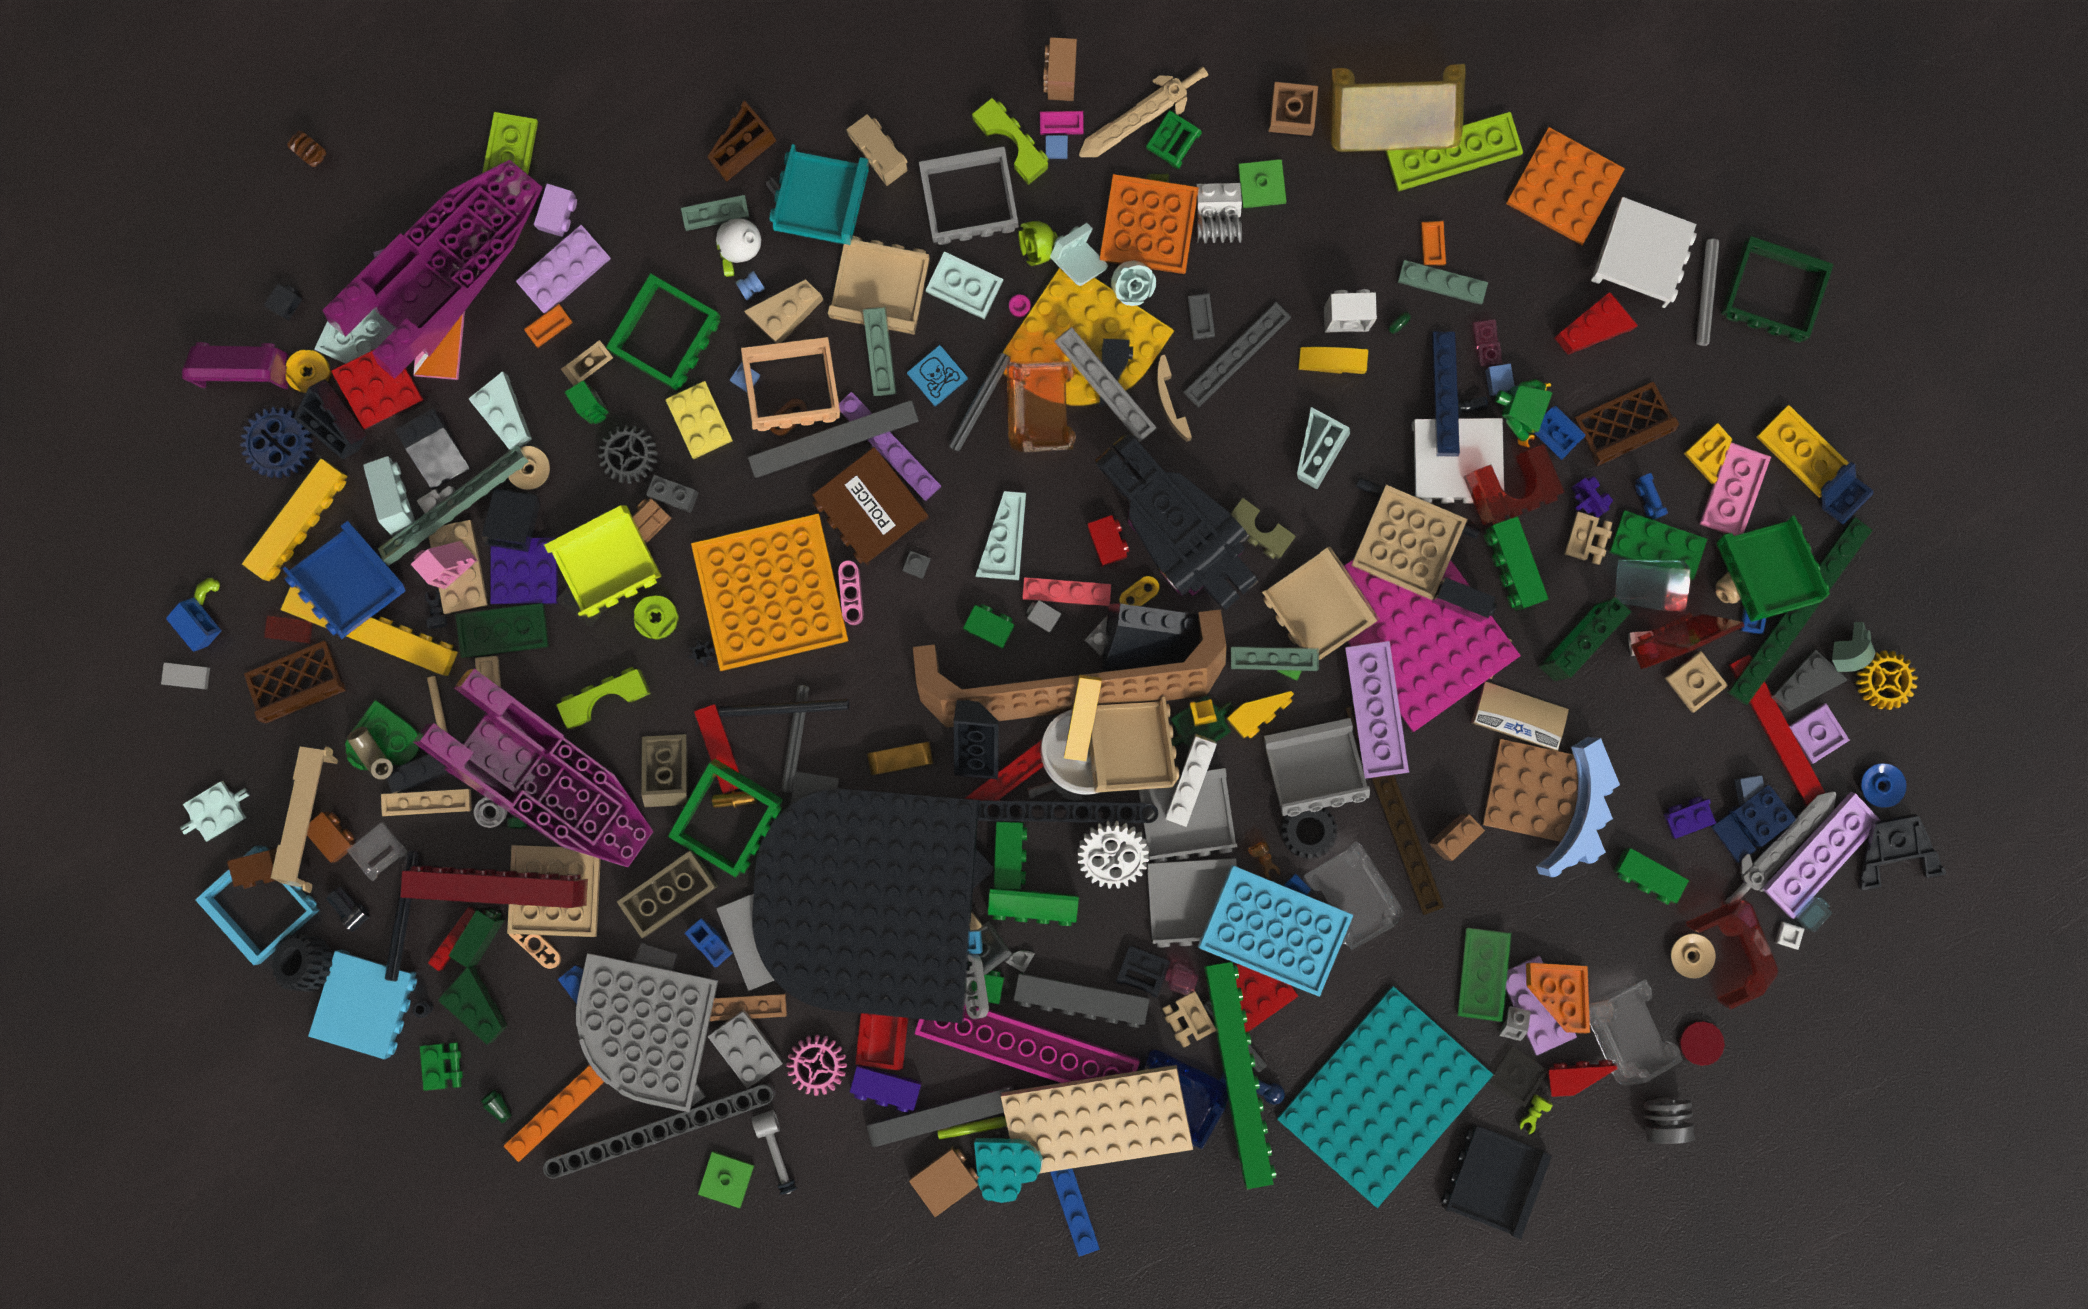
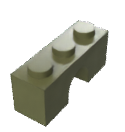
(1274, 542)

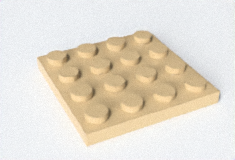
(1409, 542)
(555, 920)

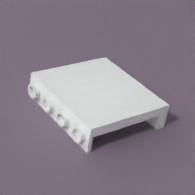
(1645, 250)
(1443, 476)

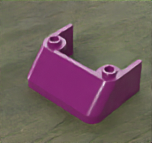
(235, 364)

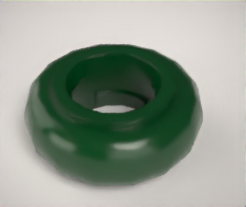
(1399, 322)

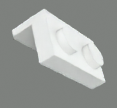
(1219, 200)

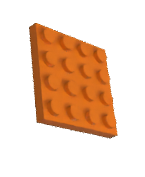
(1565, 186)
(1149, 223)

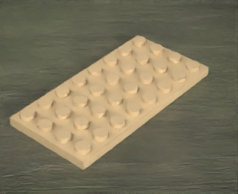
(1101, 1118)

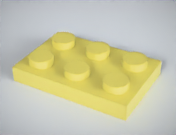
(699, 420)

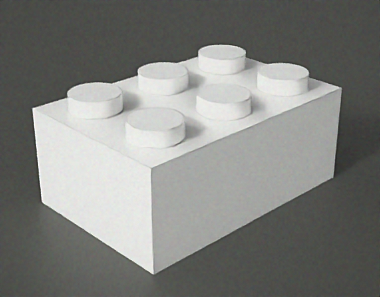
(1350, 311)

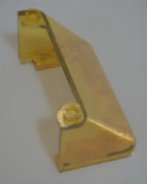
(1396, 113)

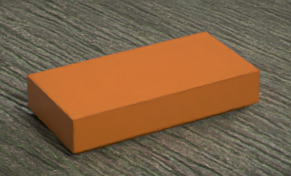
(1433, 243)
(548, 325)

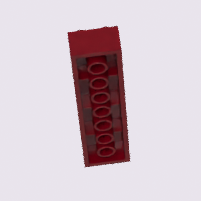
(494, 886)

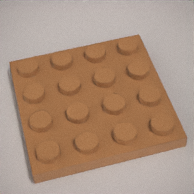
(1532, 791)

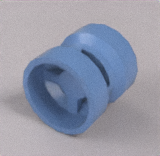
(750, 285)

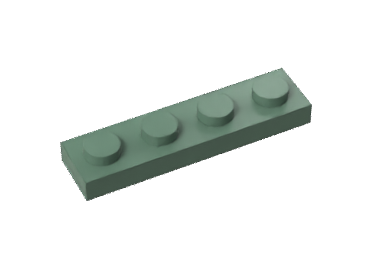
(1442, 282)
(879, 351)
(1275, 658)

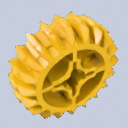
(1900, 692)

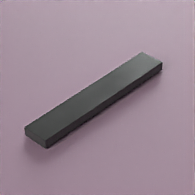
(1236, 355)

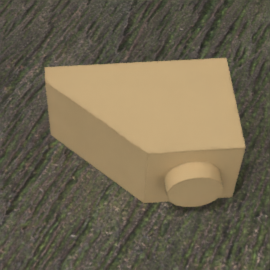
(587, 363)

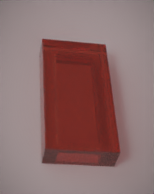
(288, 629)

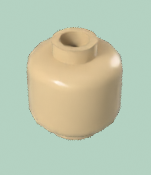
(1726, 590)

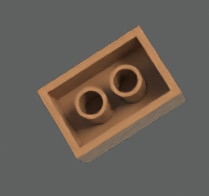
(1060, 69)

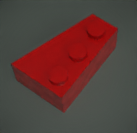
(1597, 324)

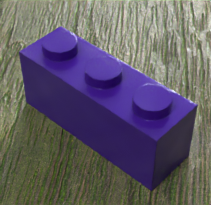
(885, 1088)

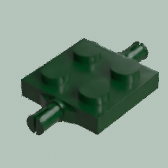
(1186, 728)

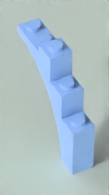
(1591, 812)

